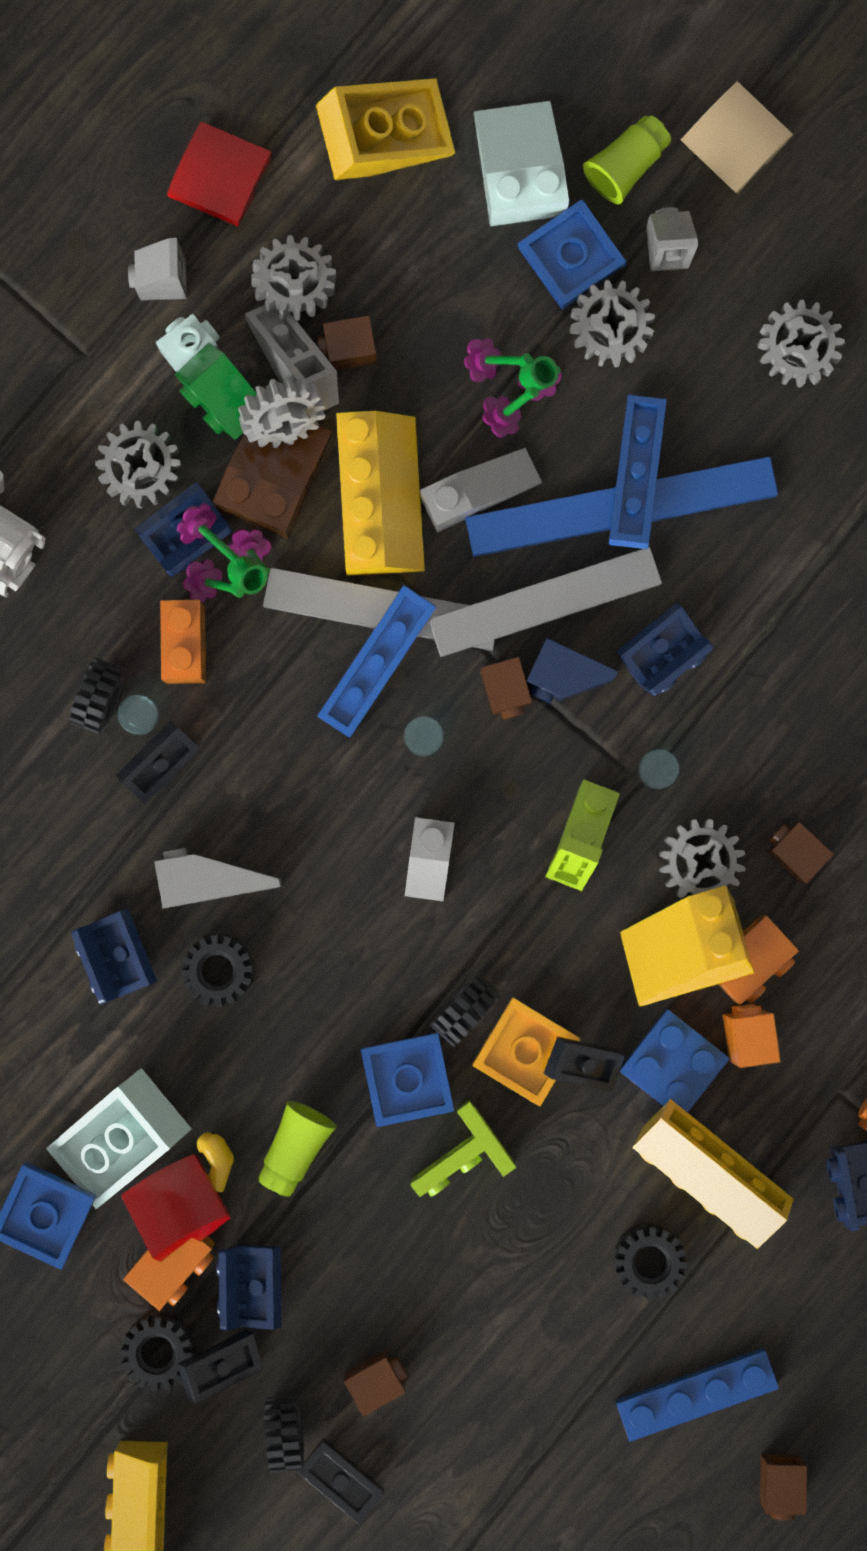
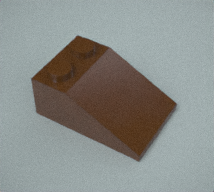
(271, 483)

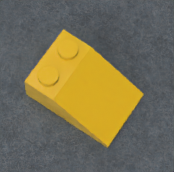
(383, 127)
(687, 947)

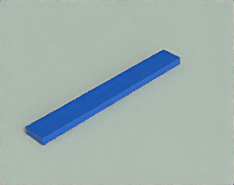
(594, 510)

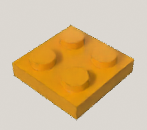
(520, 1051)

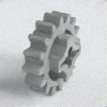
(287, 294)
(627, 319)
(806, 358)
(281, 412)
(123, 458)
(686, 851)

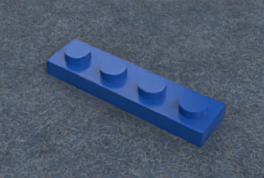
(637, 472)
(376, 661)
(696, 1394)

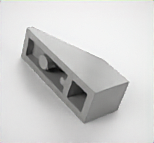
(293, 352)
(478, 488)
(196, 878)

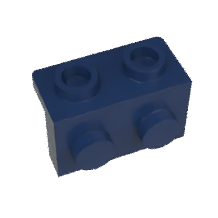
(163, 539)
(664, 651)
(113, 956)
(849, 1172)
(249, 1287)

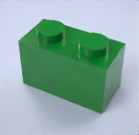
(217, 387)

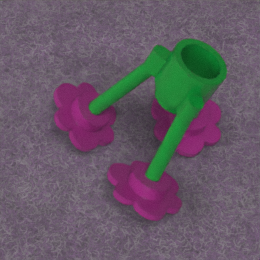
(535, 376)
(245, 553)

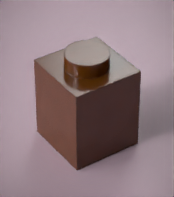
(348, 343)
(506, 688)
(798, 851)
(376, 1382)
(783, 1486)

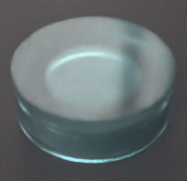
(138, 714)
(423, 736)
(658, 769)

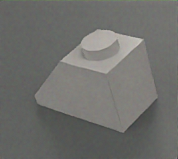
(670, 239)
(159, 271)
(429, 859)

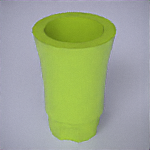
(627, 159)
(294, 1147)

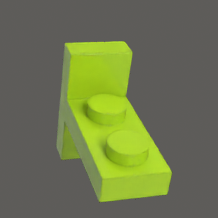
(583, 835)
(464, 1155)

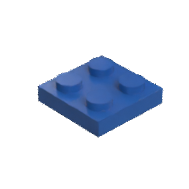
(571, 254)
(673, 1062)
(407, 1079)
(44, 1215)

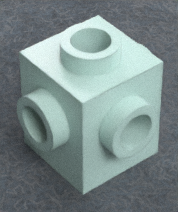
(181, 335)

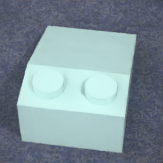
(521, 163)
(119, 1137)

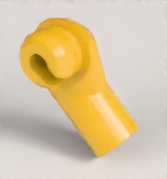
(219, 1157)

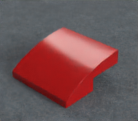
(219, 174)
(175, 1206)

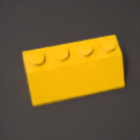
(380, 493)
(137, 1496)

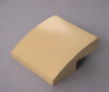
(737, 137)

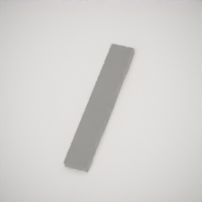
(341, 601)
(544, 602)

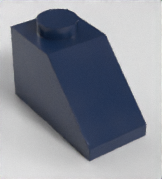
(565, 673)

